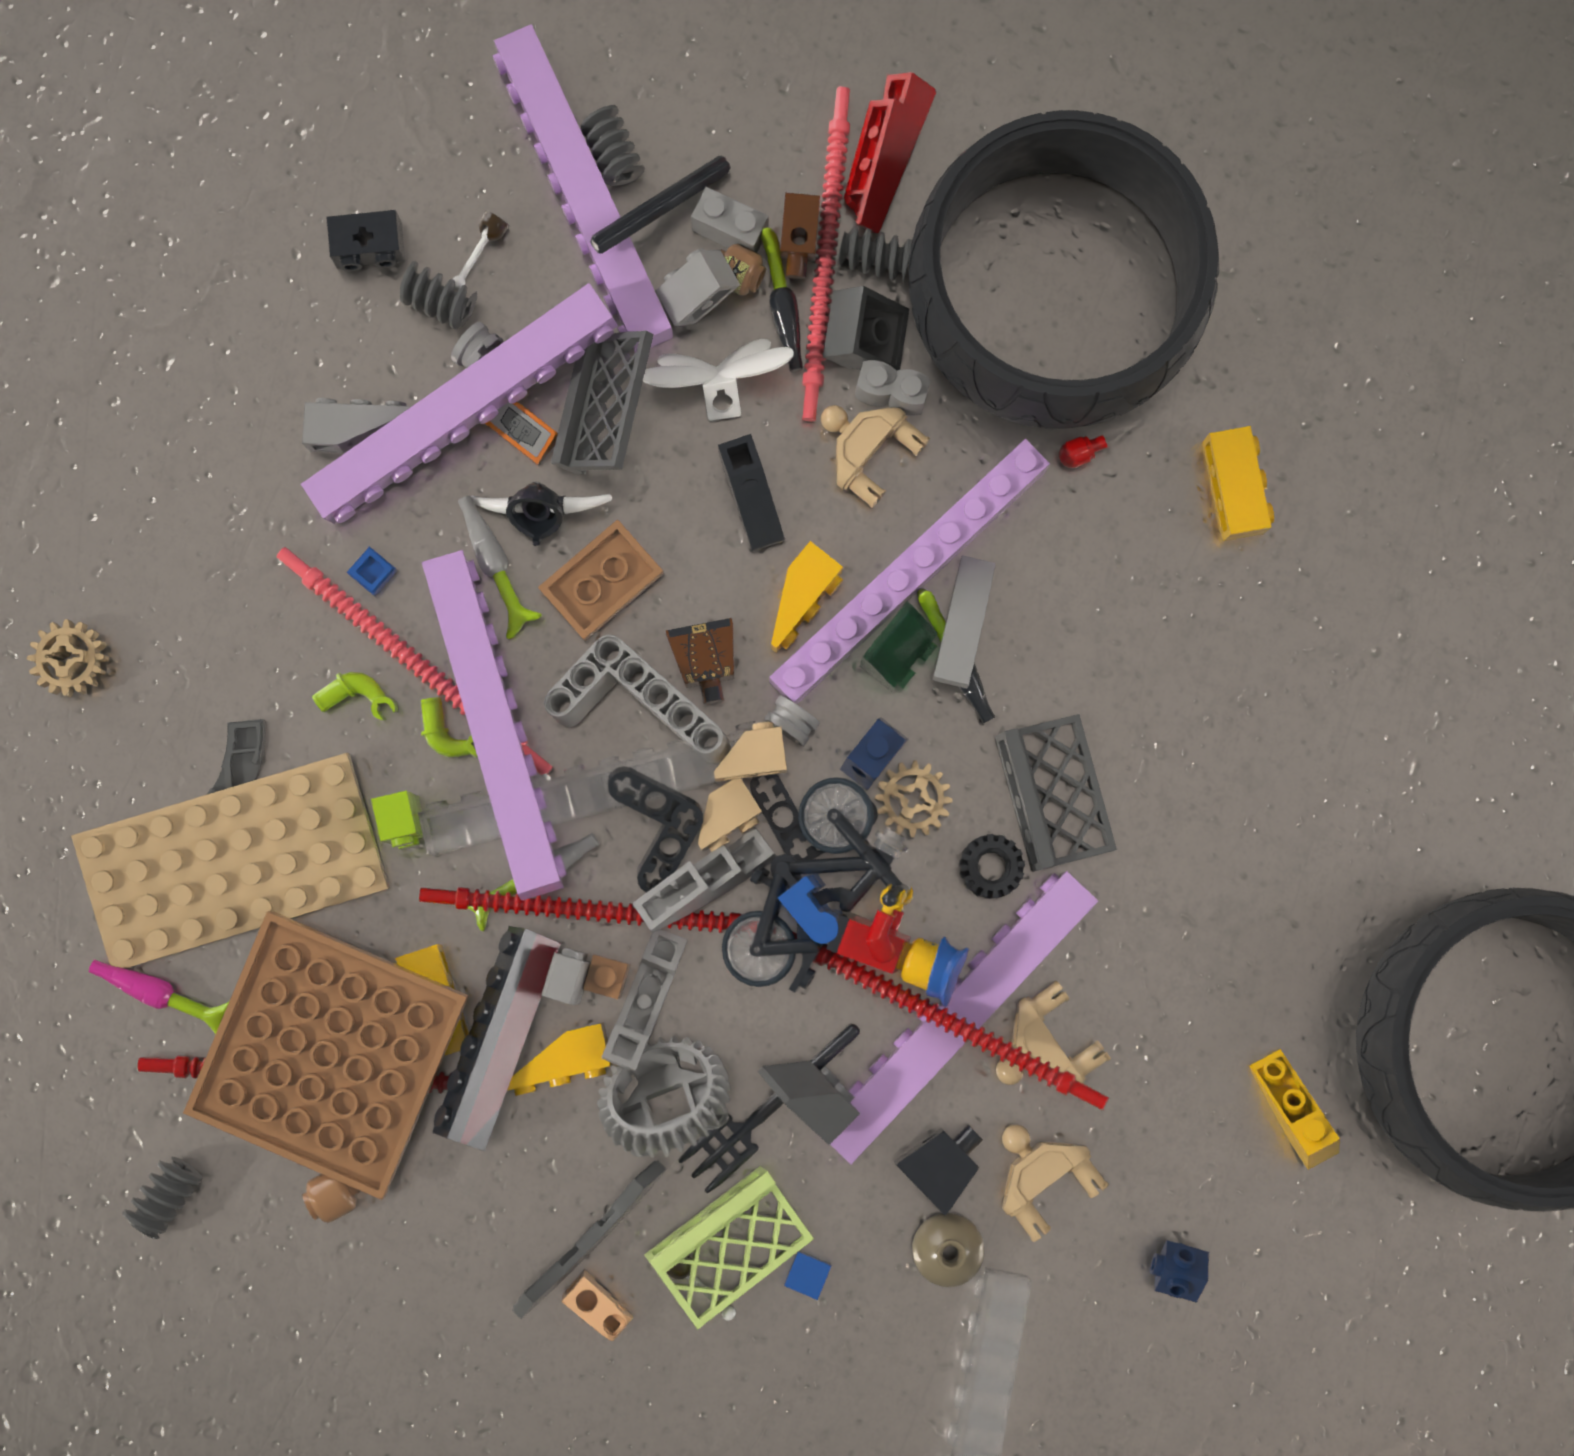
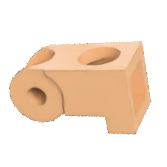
(596, 1306)

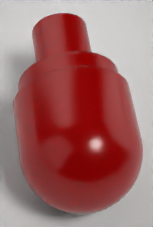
(1080, 450)

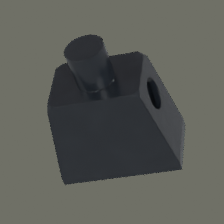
(942, 1166)

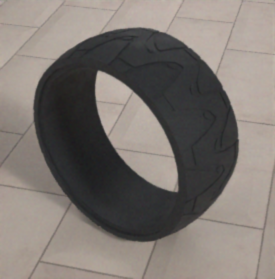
(1095, 149)
(1385, 1046)

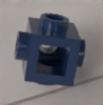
(1180, 1271)

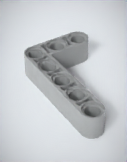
(645, 691)

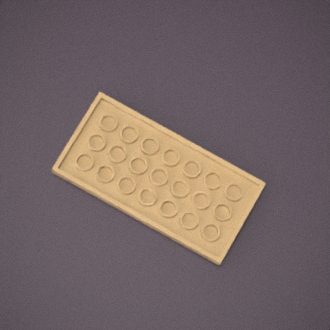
(229, 859)

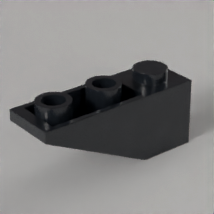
(751, 492)

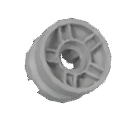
(474, 345)
(793, 720)

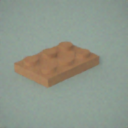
(601, 580)

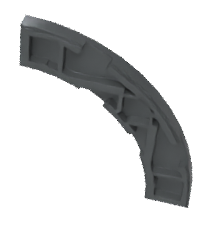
(242, 754)
(590, 1240)

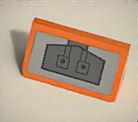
(524, 431)

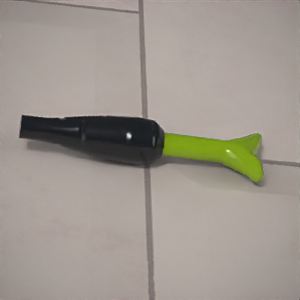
(782, 300)
(975, 691)

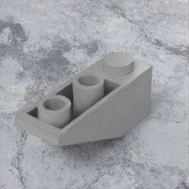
(340, 427)

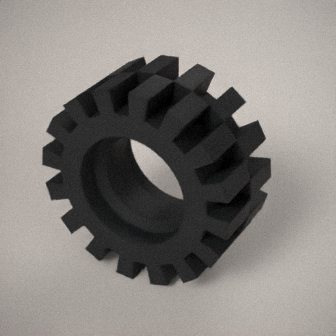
(1013, 866)

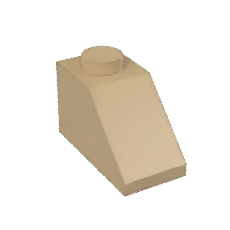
(754, 754)

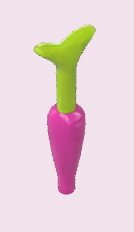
(157, 993)

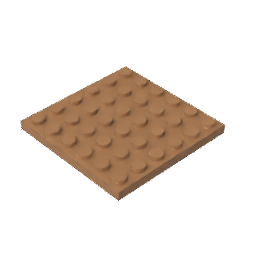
(326, 1054)

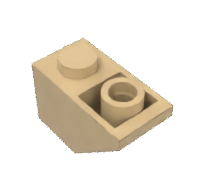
(726, 811)

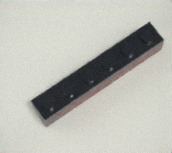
(495, 1038)

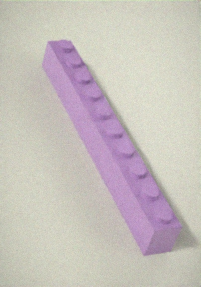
(579, 181)
(460, 405)
(909, 572)
(493, 727)
(976, 997)

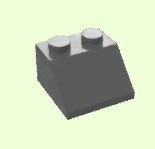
(865, 328)
(813, 1096)

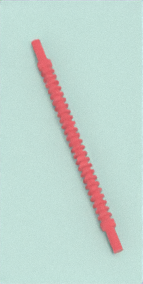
(838, 129)
(313, 579)

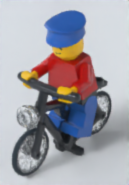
(837, 819)

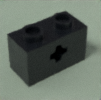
(349, 234)

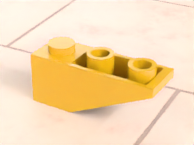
(806, 582)
(568, 1055)
(1296, 1110)

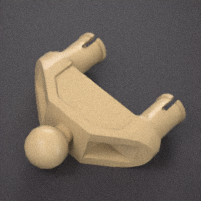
(862, 440)
(1035, 1037)
(1037, 1170)

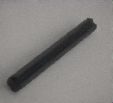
(660, 204)

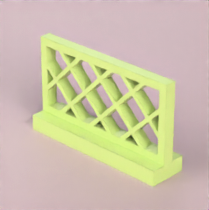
(712, 1220)

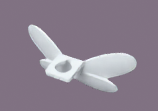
(746, 361)

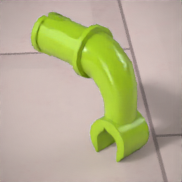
(349, 685)
(438, 736)

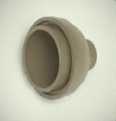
(935, 1236)

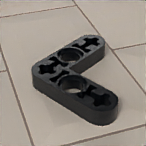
(667, 815)
(786, 835)

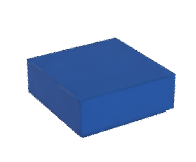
(372, 571)
(807, 1275)

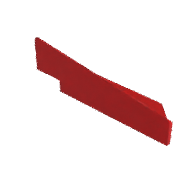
(886, 147)

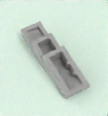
(964, 622)
(705, 881)

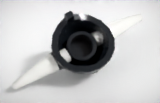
(538, 509)

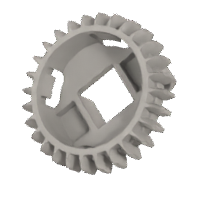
(658, 1074)

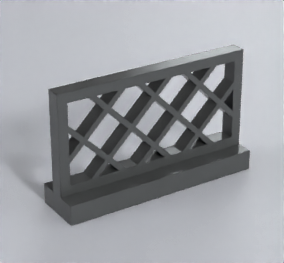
(587, 400)
(1027, 800)

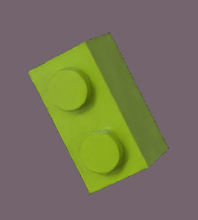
(398, 819)

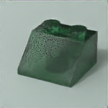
(899, 648)

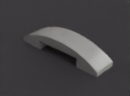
(645, 999)

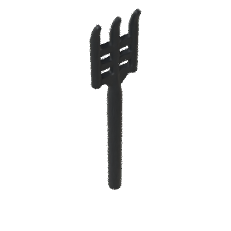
(743, 1130)

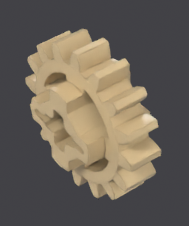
(65, 644)
(929, 805)

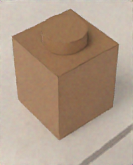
(606, 976)

